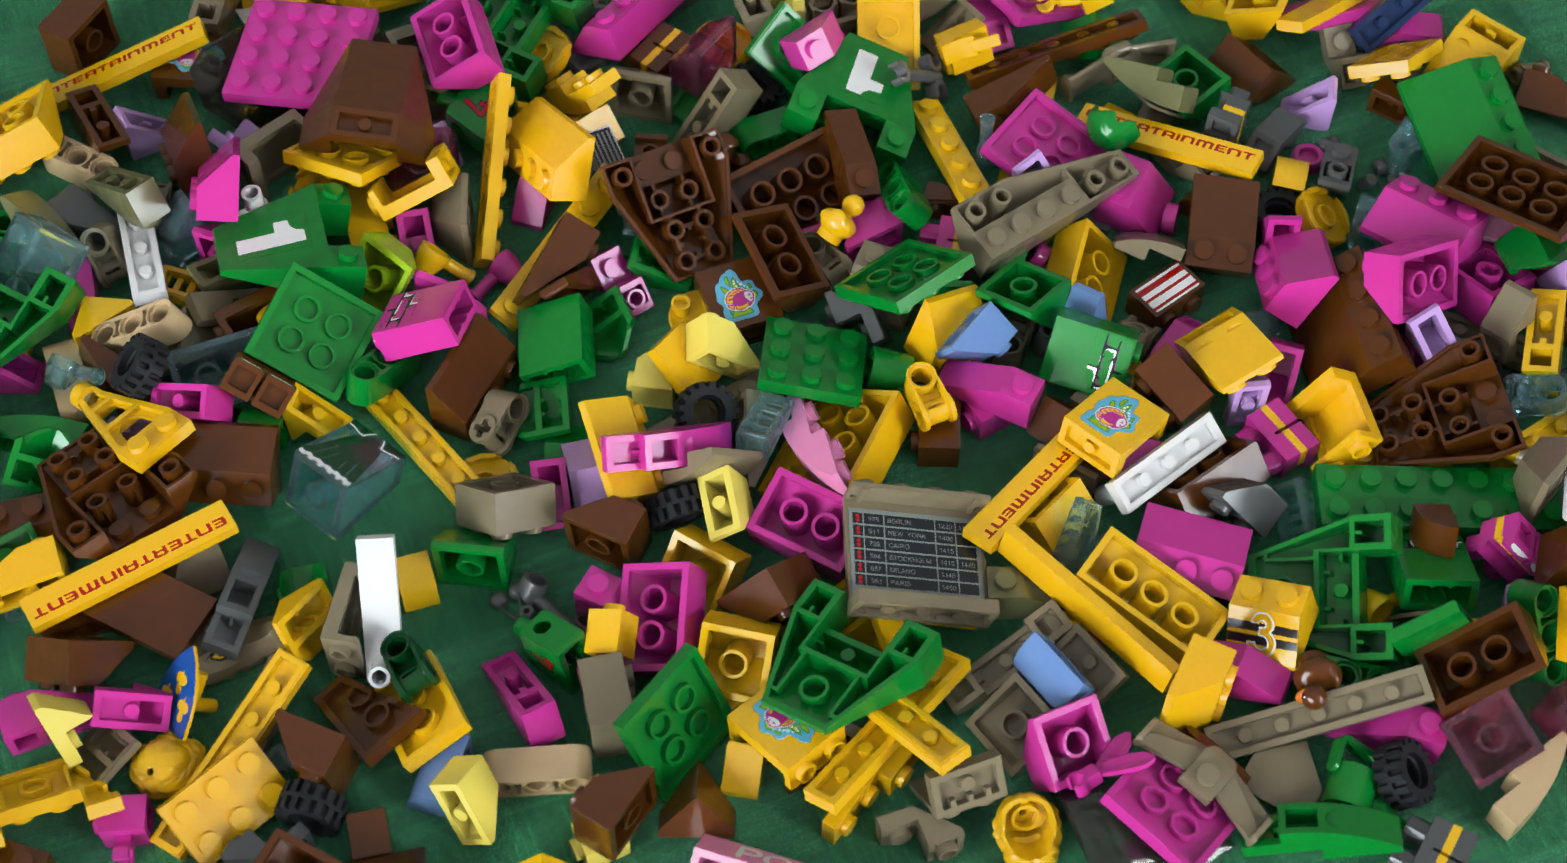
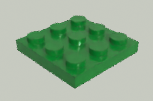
(905, 276)
(313, 332)
(812, 361)
(675, 720)

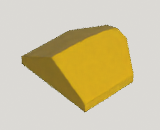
(302, 618)

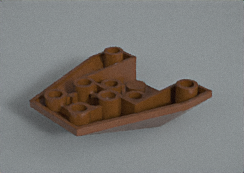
(373, 100)
(678, 202)
(1448, 411)
(104, 503)

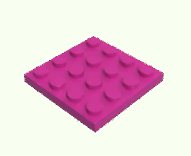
(292, 51)

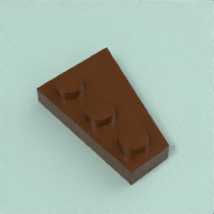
(368, 718)

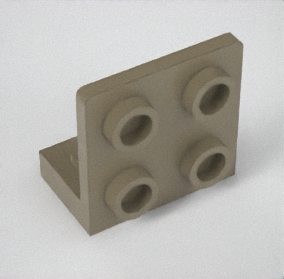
(970, 784)

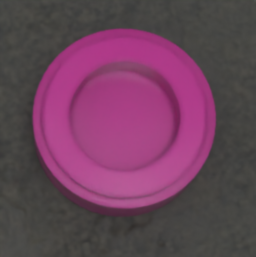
(1309, 153)
(1170, 219)

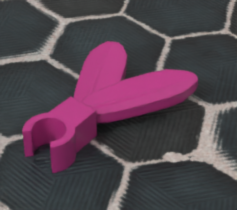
(1111, 762)

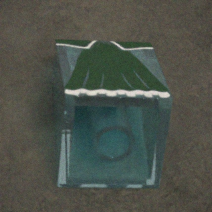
(342, 477)

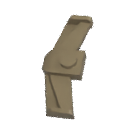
(1145, 53)
(1207, 775)

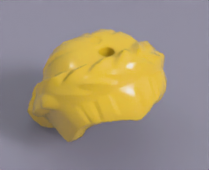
(171, 762)
(1030, 833)

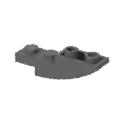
(240, 598)

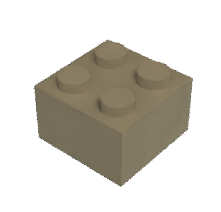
(506, 505)
(606, 693)

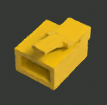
(965, 46)

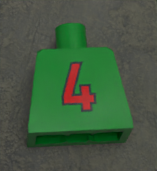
(468, 113)
(553, 647)

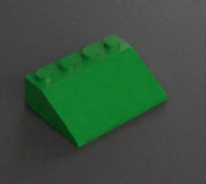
(1459, 104)

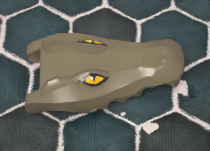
(259, 643)

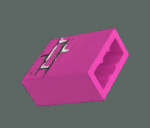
(424, 320)

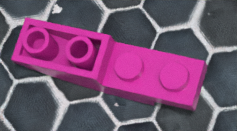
(661, 447)

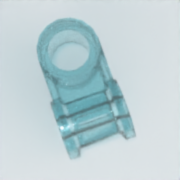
(1403, 149)
(1356, 237)
(1529, 394)

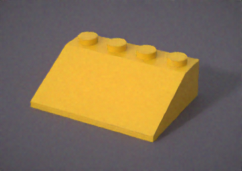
(29, 129)
(866, 433)

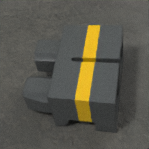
(1230, 116)
(1437, 842)

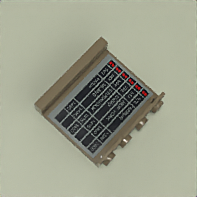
(911, 556)

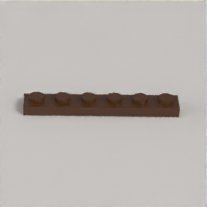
(1061, 47)

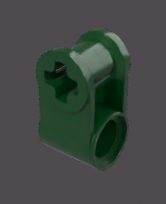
(407, 665)

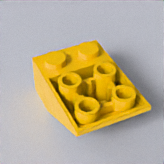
(1479, 37)
(1228, 351)

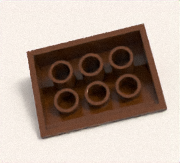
(791, 175)
(1510, 187)
(1353, 332)

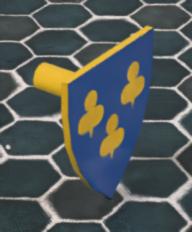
(187, 685)

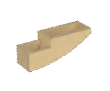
(1527, 788)

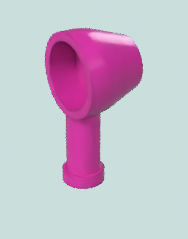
(501, 270)

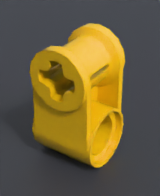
(928, 402)

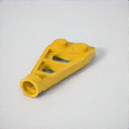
(148, 445)

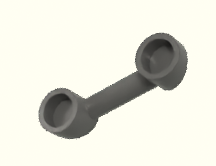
(533, 589)

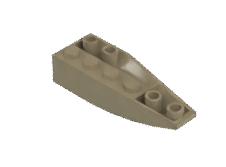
(1035, 206)

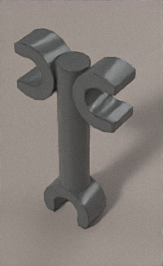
(927, 73)

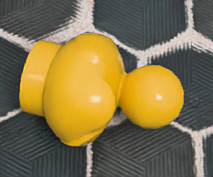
(838, 223)

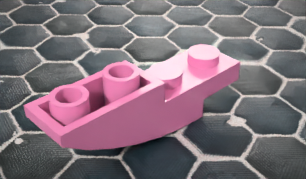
(815, 449)

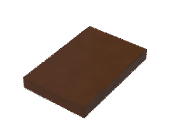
(156, 614)

